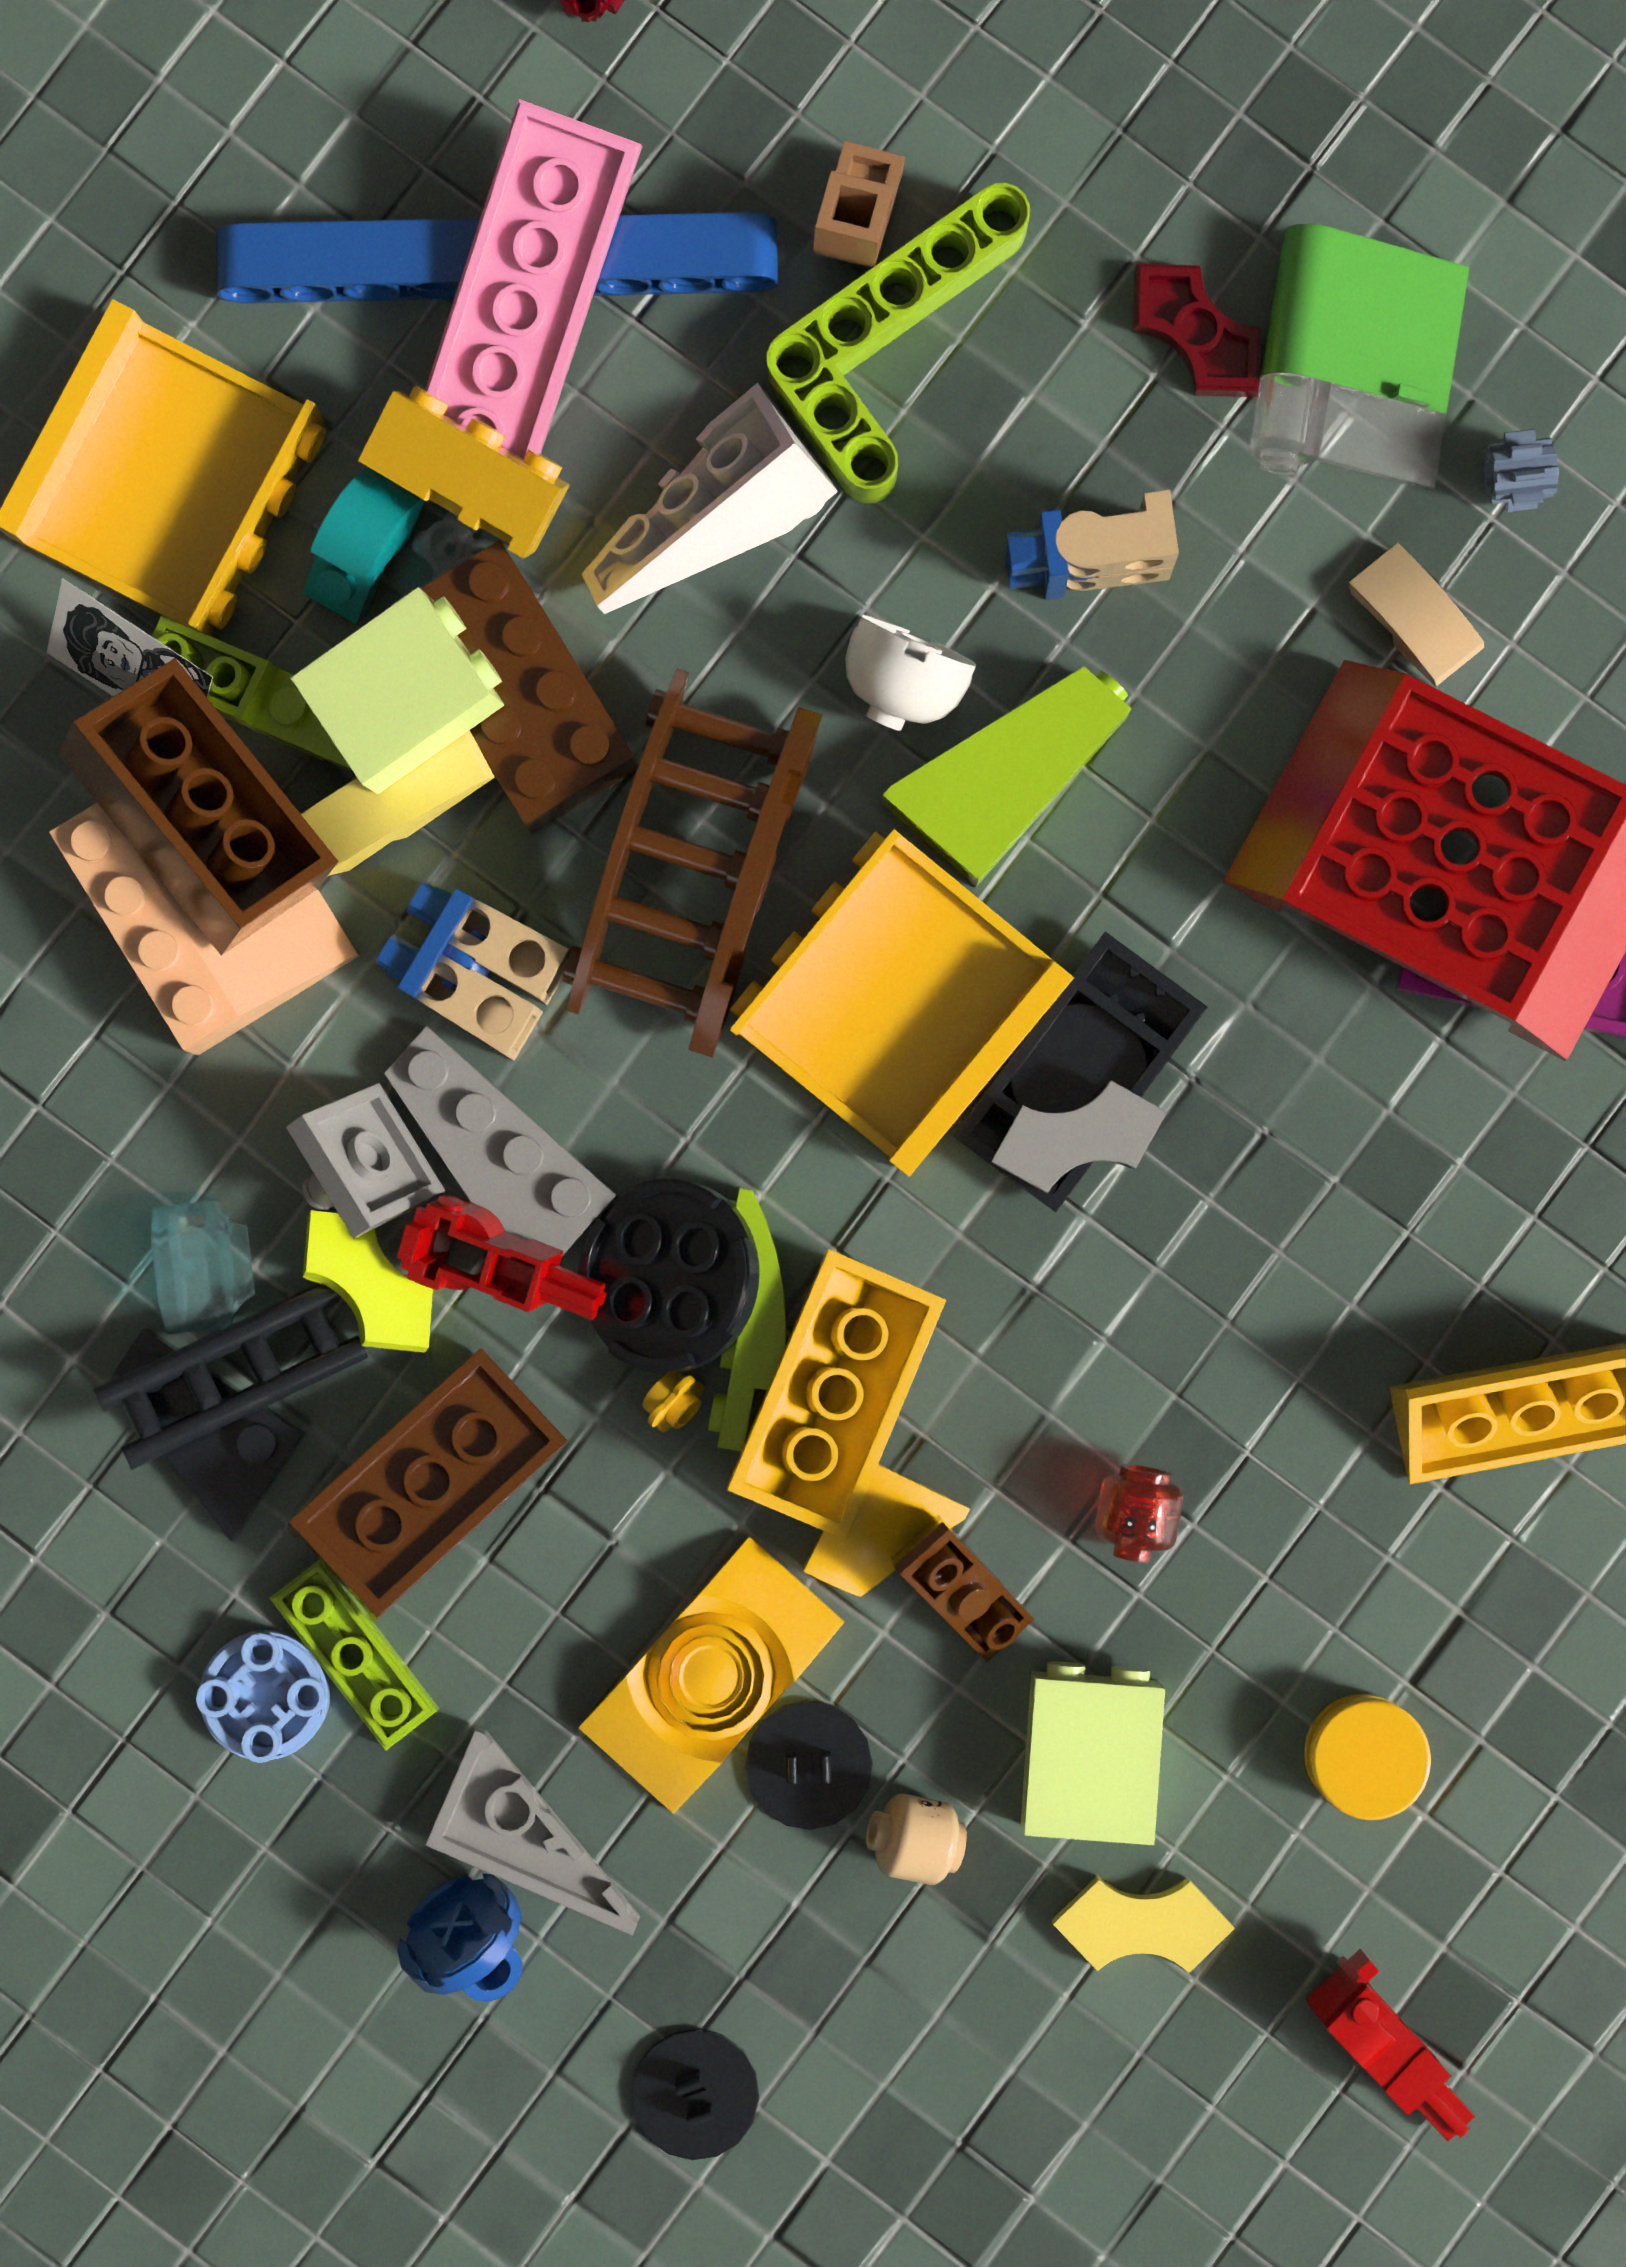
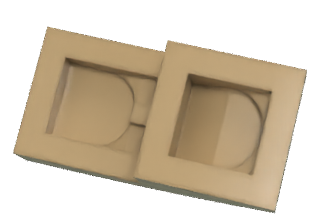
(1417, 614)

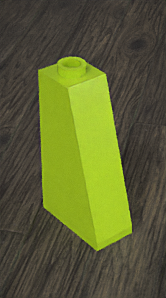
(1001, 779)

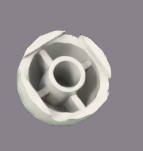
(904, 674)

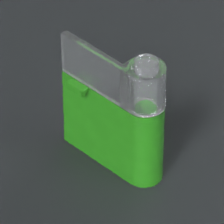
(1358, 357)

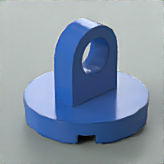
(462, 1937)

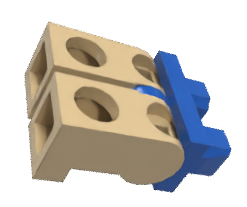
(1095, 550)
(457, 957)

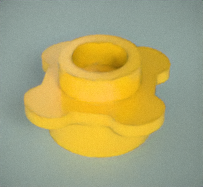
(673, 1401)

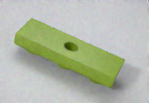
(378, 1688)

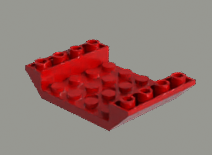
(1362, 827)

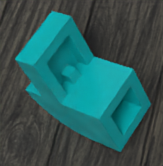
(357, 540)

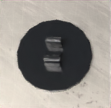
(808, 1765)
(695, 2094)

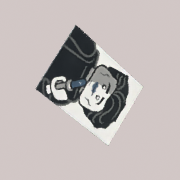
(107, 646)

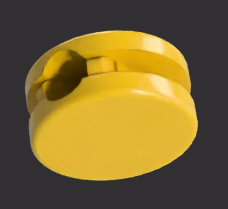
(1367, 1756)

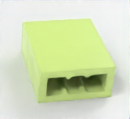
(400, 689)
(1093, 1754)

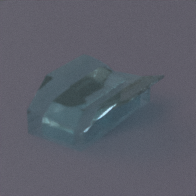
(200, 1266)

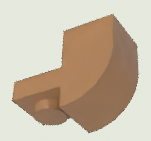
(858, 205)

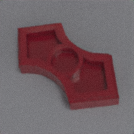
(1177, 310)

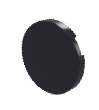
(674, 1275)

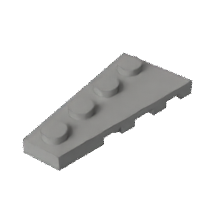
(496, 1147)

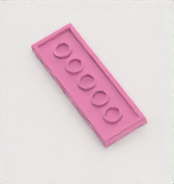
(531, 274)

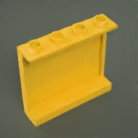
(161, 472)
(899, 999)

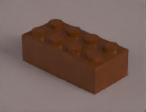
(552, 736)
(196, 805)

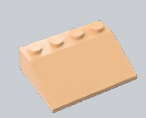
(190, 983)

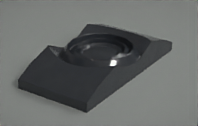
(1109, 1024)

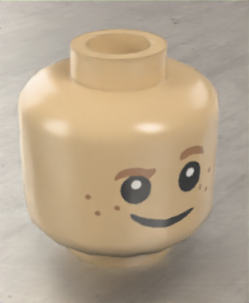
(917, 1839)

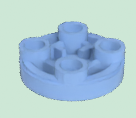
(264, 1695)

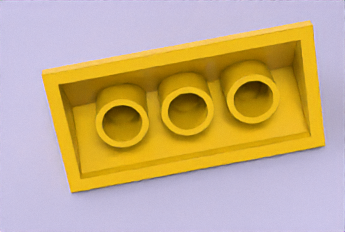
(836, 1394)
(1512, 1413)

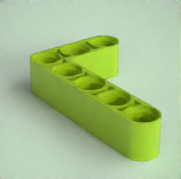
(882, 324)

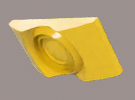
(711, 1675)

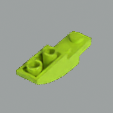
(252, 691)
(762, 1341)

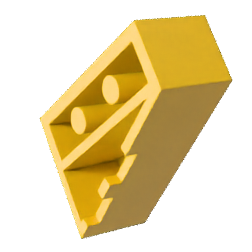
(465, 469)

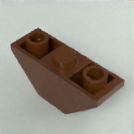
(961, 1588)

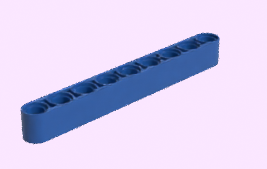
(429, 255)

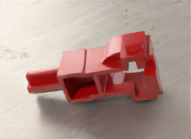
(514, 1270)
(1387, 2046)

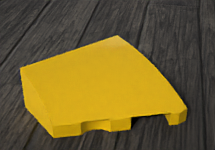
(887, 1520)

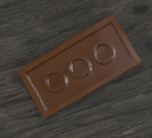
(427, 1484)

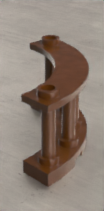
(742, 872)

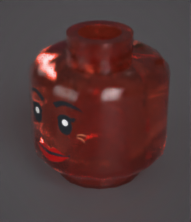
(1139, 1512)

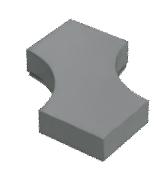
(1048, 1145)

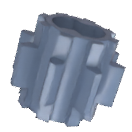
(1520, 470)

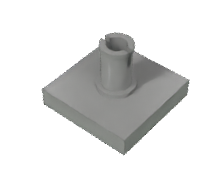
(363, 1161)

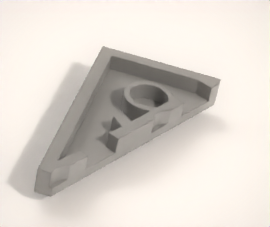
(511, 1832)

